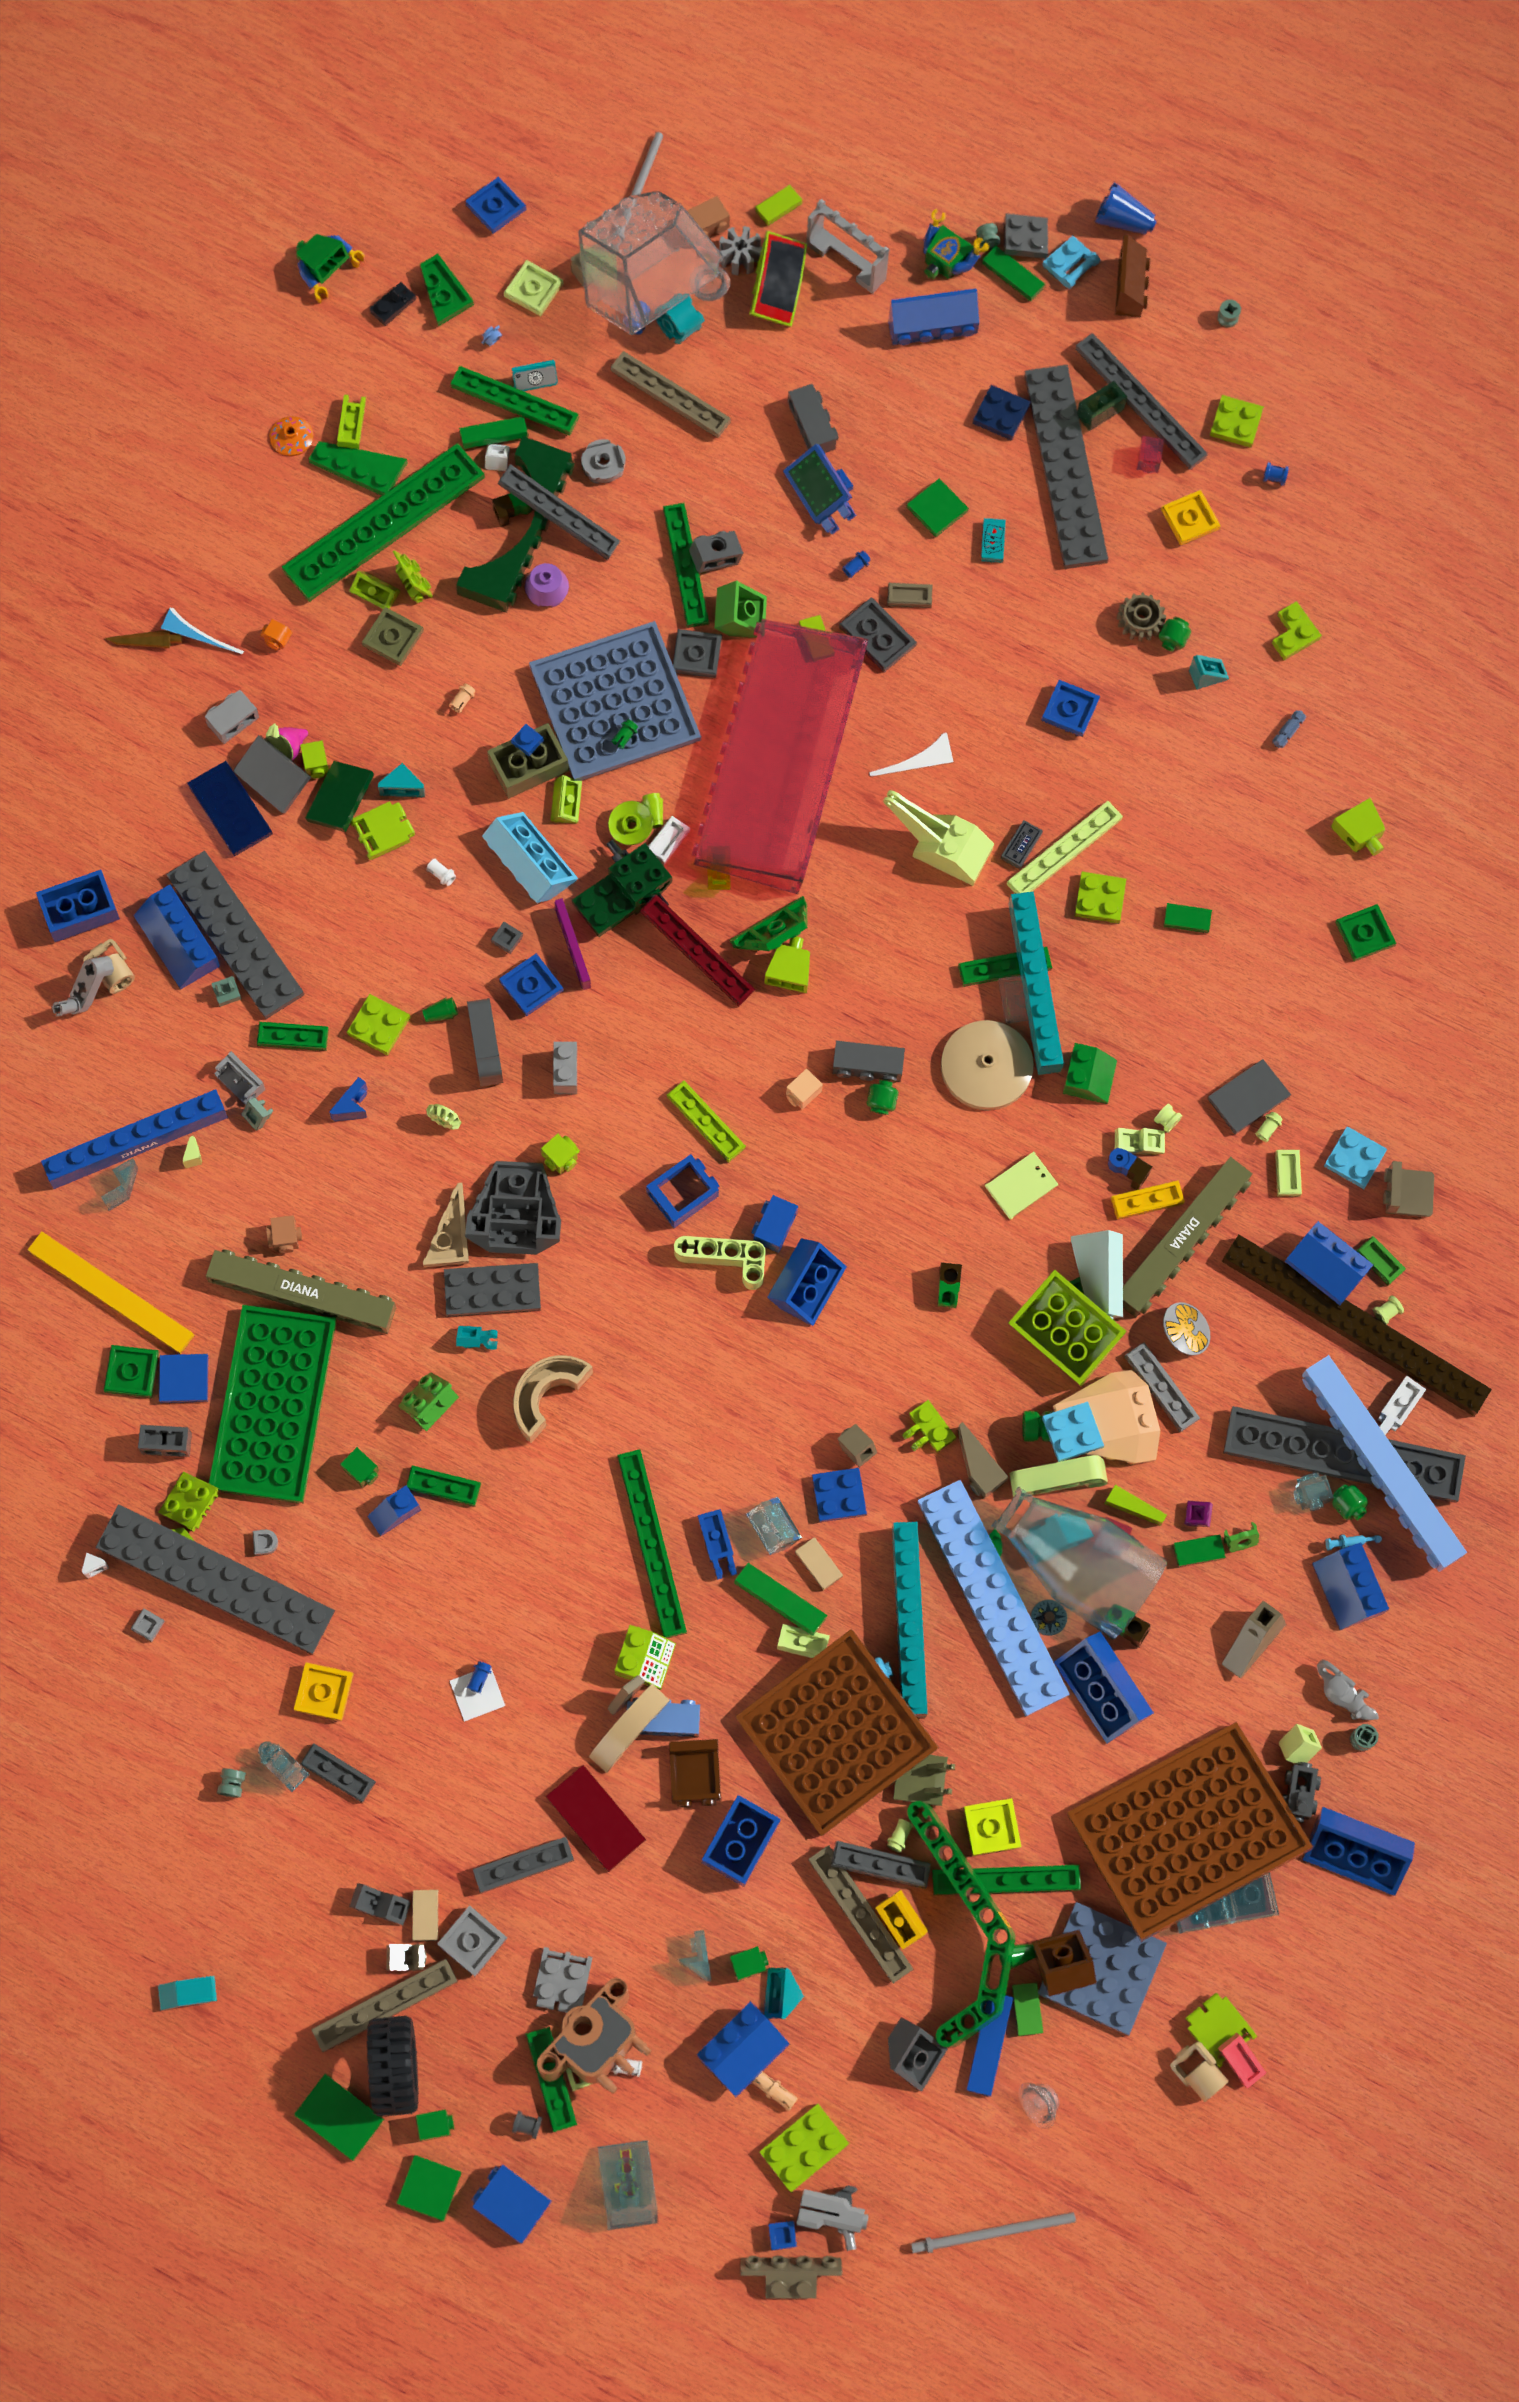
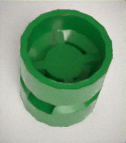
(1034, 1427)

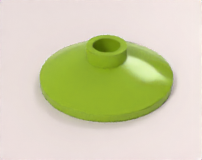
(625, 814)

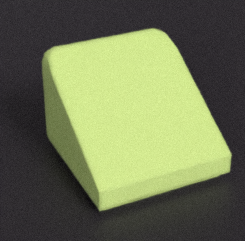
(192, 1154)

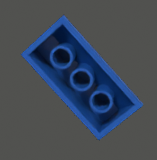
(934, 317)
(176, 937)
(1103, 1687)
(1359, 1851)

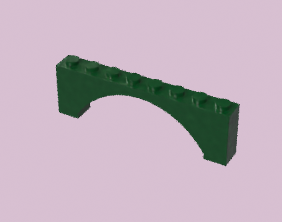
(498, 580)

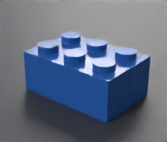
(77, 905)
(741, 1840)

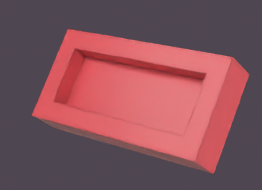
(1241, 2060)

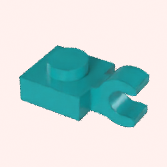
(474, 1336)

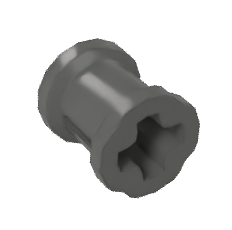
(527, 2125)

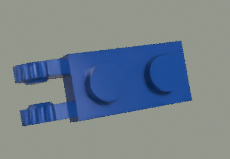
(717, 1541)

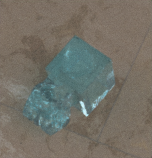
(282, 1765)

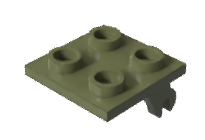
(924, 1782)

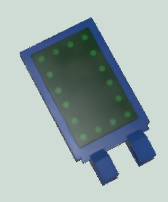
(820, 488)

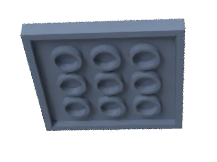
(1121, 1968)

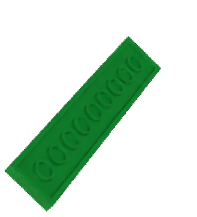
(383, 522)

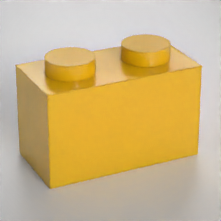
(901, 1919)

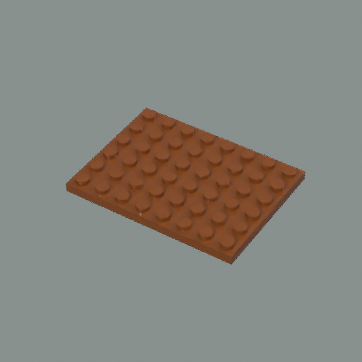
(1189, 1831)

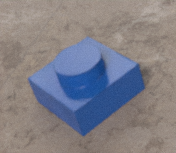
(527, 740)
(782, 2235)

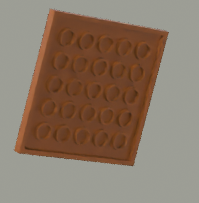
(837, 1732)

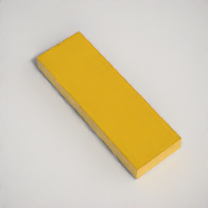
(1147, 1200)

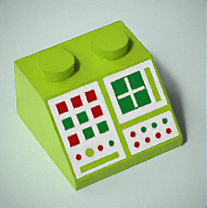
(645, 1655)

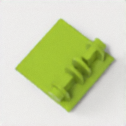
(409, 574)
(189, 1501)

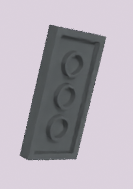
(492, 1289)

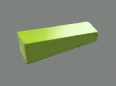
(1131, 1504)

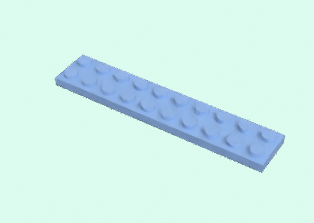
(993, 1598)

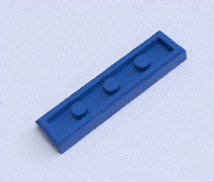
(988, 2050)

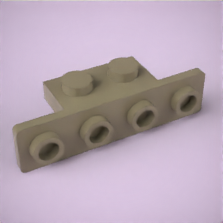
(791, 2275)

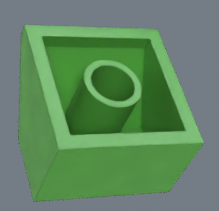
(739, 609)

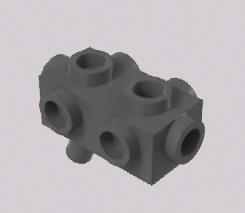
(1301, 1798)

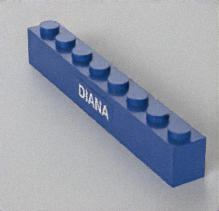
(134, 1139)

